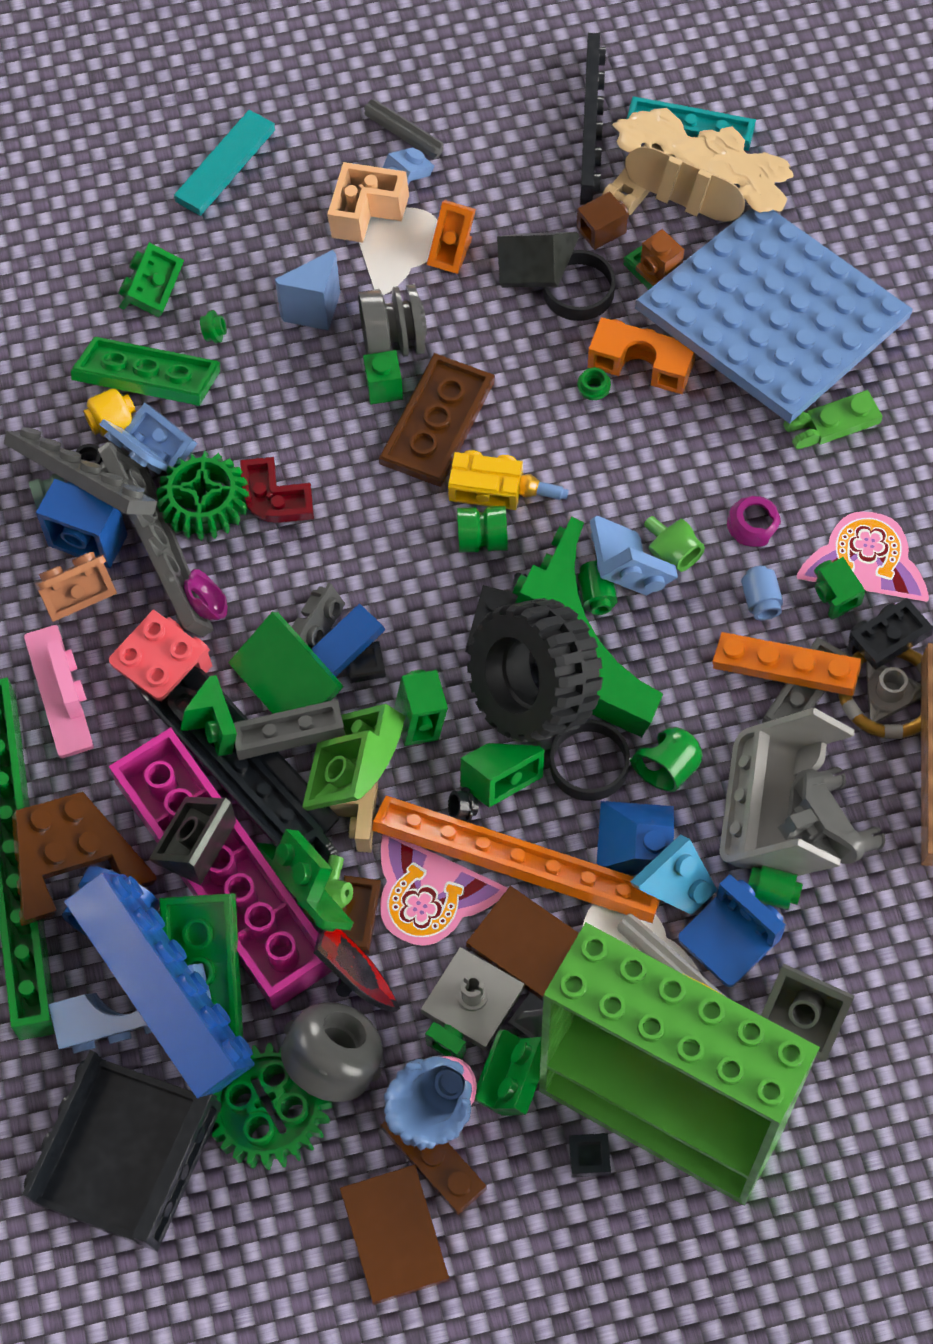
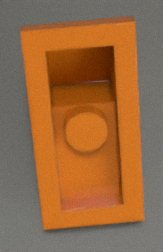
(451, 237)

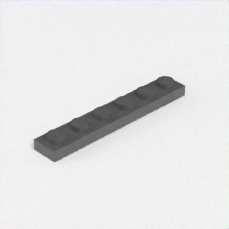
(81, 473)

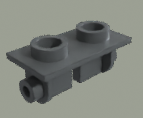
(322, 611)

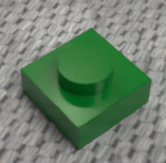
(446, 1040)

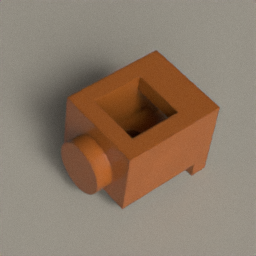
(659, 257)

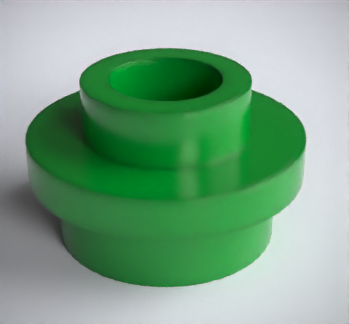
(213, 327)
(594, 376)

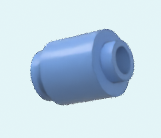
(762, 593)

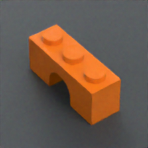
(619, 343)

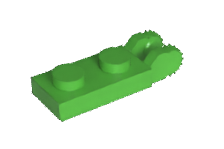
(835, 420)

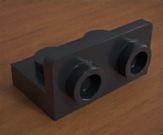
(889, 633)

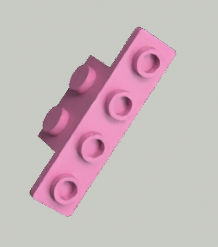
(59, 691)

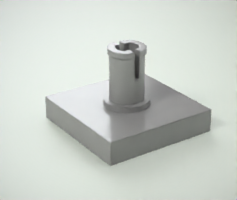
(473, 998)

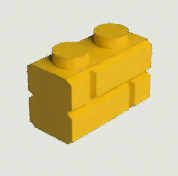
(485, 479)

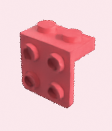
(159, 655)

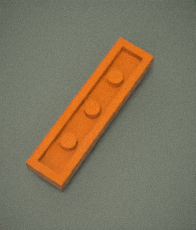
(787, 663)

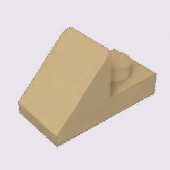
(362, 816)

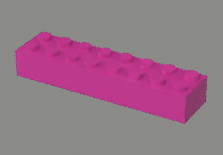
(273, 931)

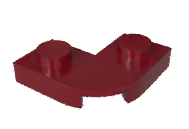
(271, 501)

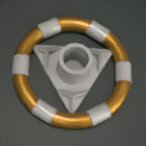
(888, 693)

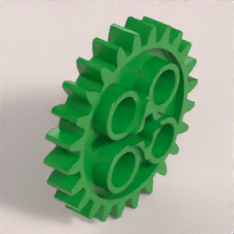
(237, 1124)

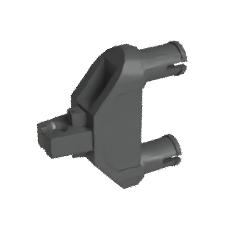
(820, 819)

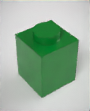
(383, 377)

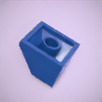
(633, 834)

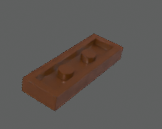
(444, 1172)

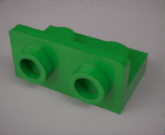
(151, 280)
(510, 1074)

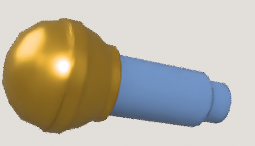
(531, 486)

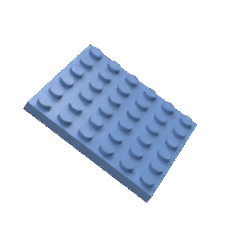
(774, 311)

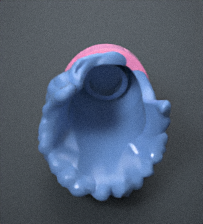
(430, 1101)

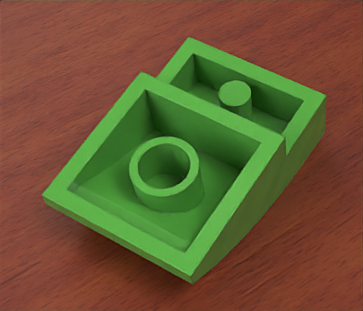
(353, 763)

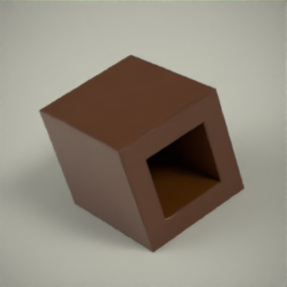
(602, 220)

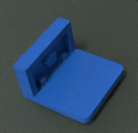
(732, 932)

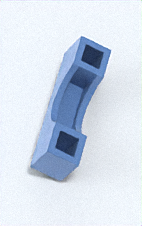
(87, 1019)

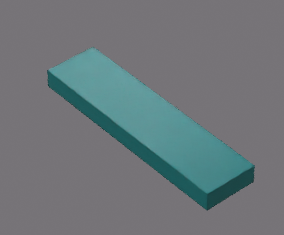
(698, 119)
(224, 162)

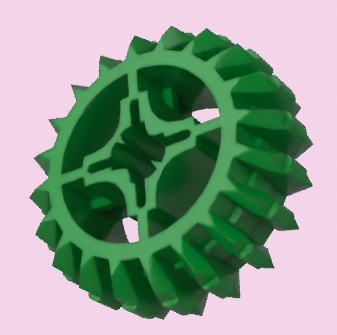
(187, 485)

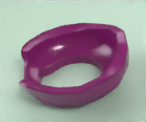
(743, 531)
(212, 600)

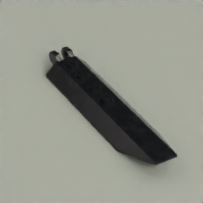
(261, 785)

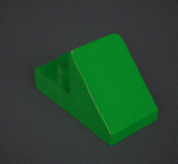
(211, 712)

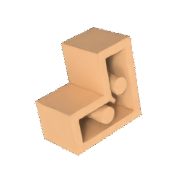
(364, 194)

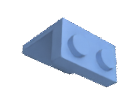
(151, 439)
(623, 560)

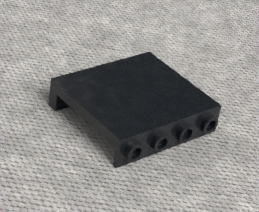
(121, 1151)

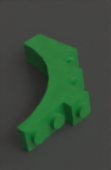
(623, 697)

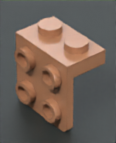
(75, 587)

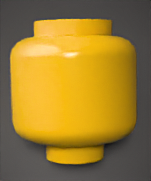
(111, 407)

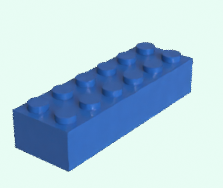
(161, 983)

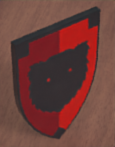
(354, 969)

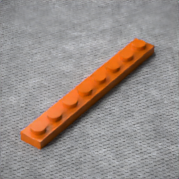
(513, 857)

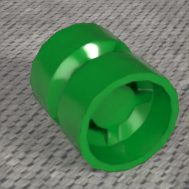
(482, 529)

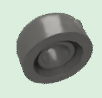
(332, 1051)

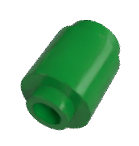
(596, 593)
(775, 886)

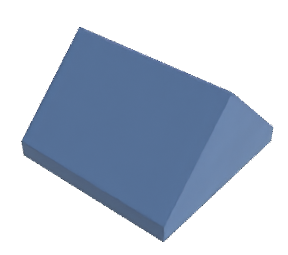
(310, 292)

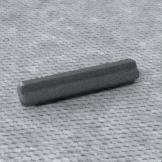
(403, 128)

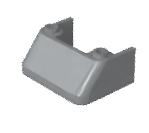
(759, 789)

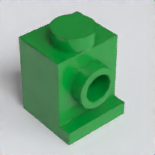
(838, 587)

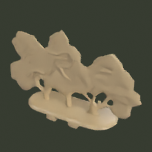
(703, 167)

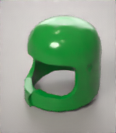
(678, 755)

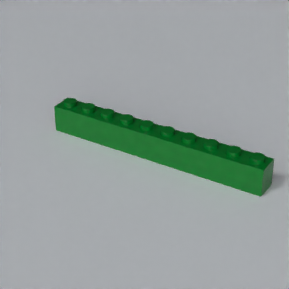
(26, 945)

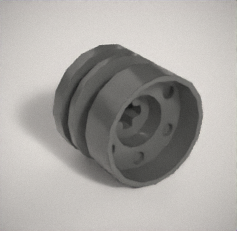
(393, 321)

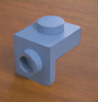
(411, 161)

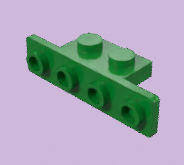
(305, 876)

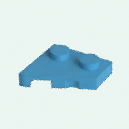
(677, 877)

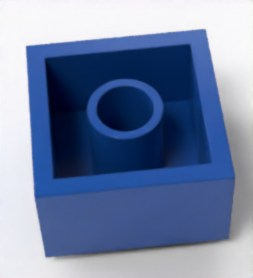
(80, 522)

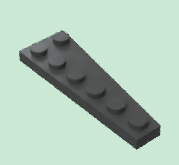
(157, 538)

